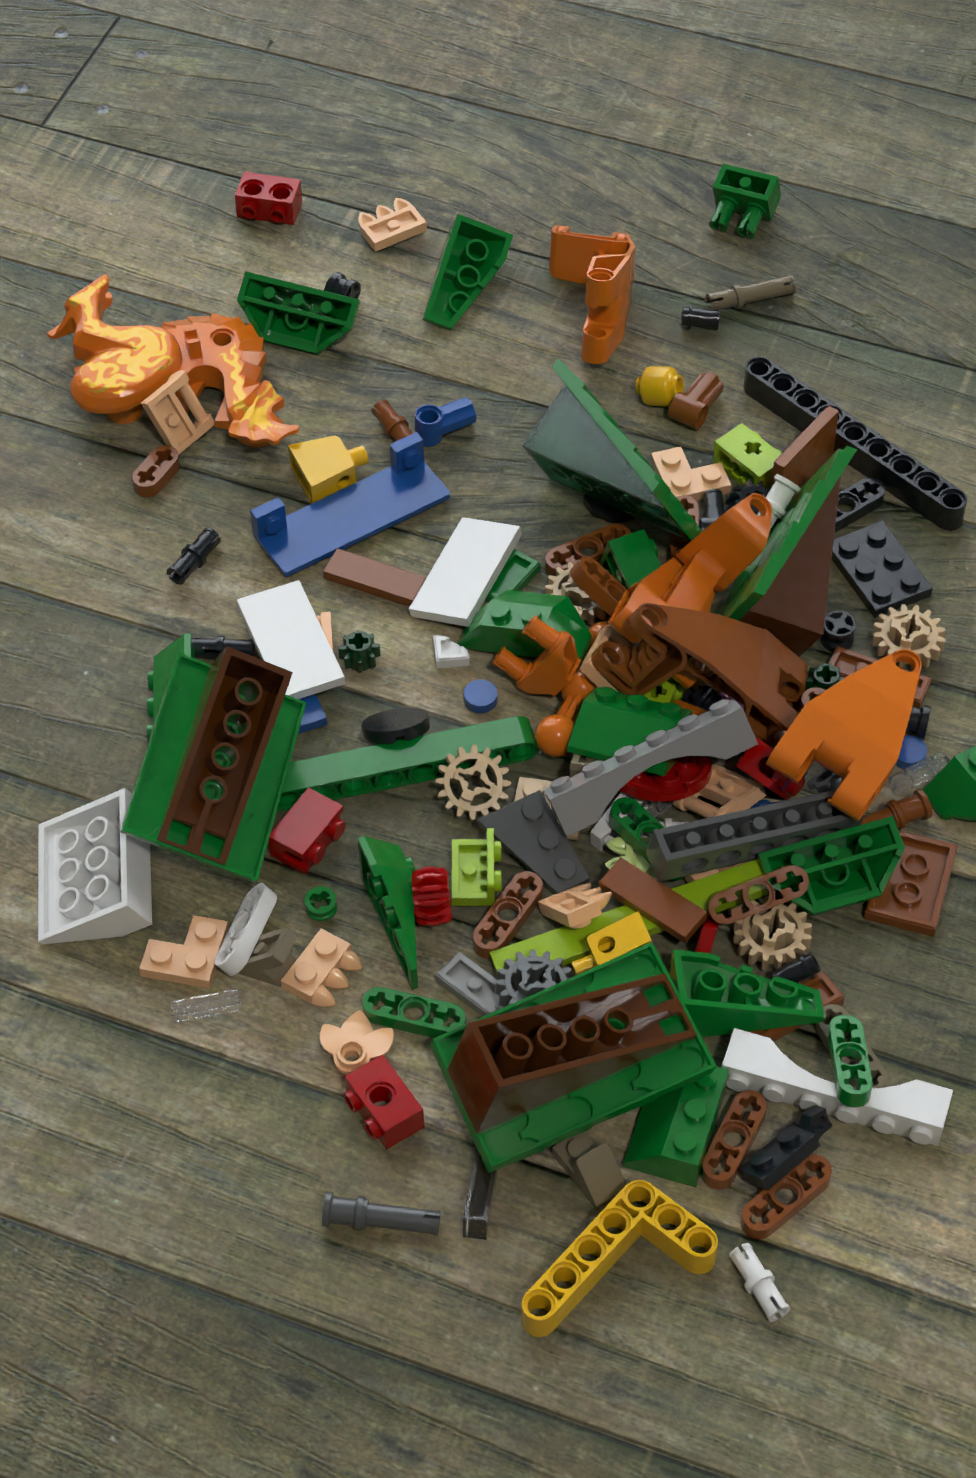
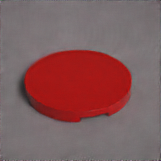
(683, 780)

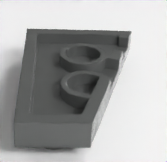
(537, 840)

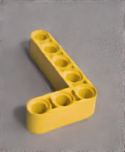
(610, 1247)

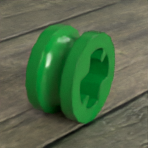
(318, 894)

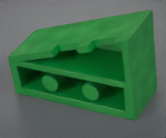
(630, 558)

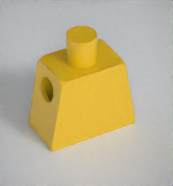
(325, 465)
(613, 942)

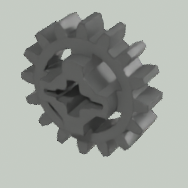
(529, 976)

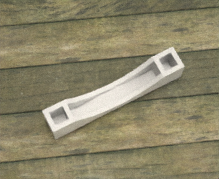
(908, 1109)

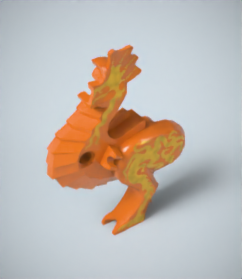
(136, 360)

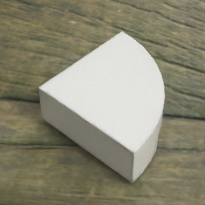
(449, 653)

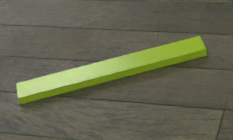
(572, 944)

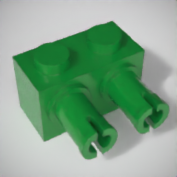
(746, 193)

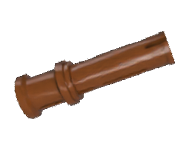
(904, 810)

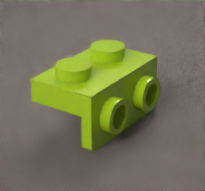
(473, 871)

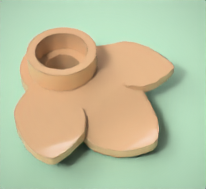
(355, 1040)

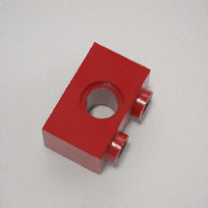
(378, 1083)

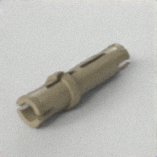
(738, 296)

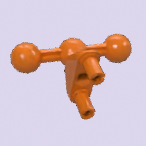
(550, 673)

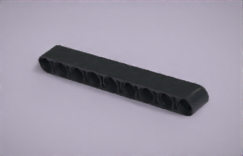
(875, 455)

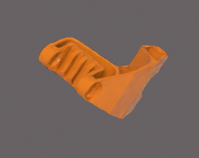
(608, 272)
(700, 569)
(853, 731)

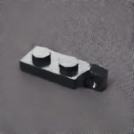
(787, 1149)

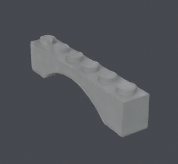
(584, 797)

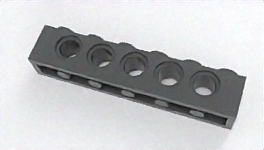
(742, 835)

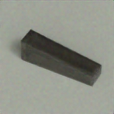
(479, 1200)

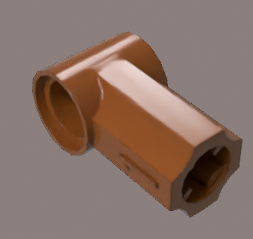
(693, 405)

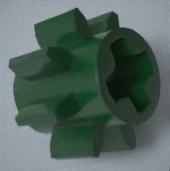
(359, 651)
(823, 676)

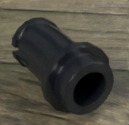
(700, 318)
(799, 969)

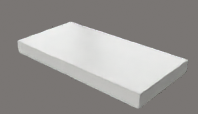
(465, 571)
(291, 638)

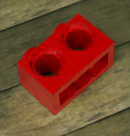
(268, 198)

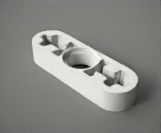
(246, 929)

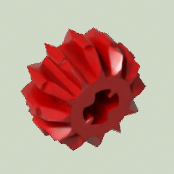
(431, 896)

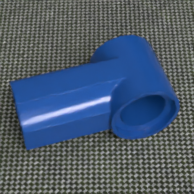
(435, 421)

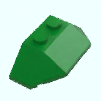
(296, 313)
(505, 616)
(954, 788)
(840, 866)

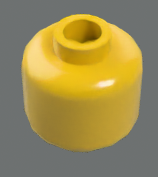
(659, 385)

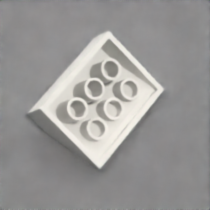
(92, 874)

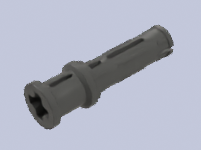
(362, 1213)

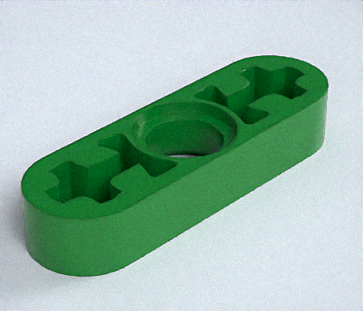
(640, 819)
(391, 997)
(844, 1072)

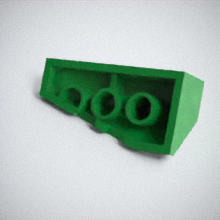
(466, 266)
(389, 886)
(732, 998)

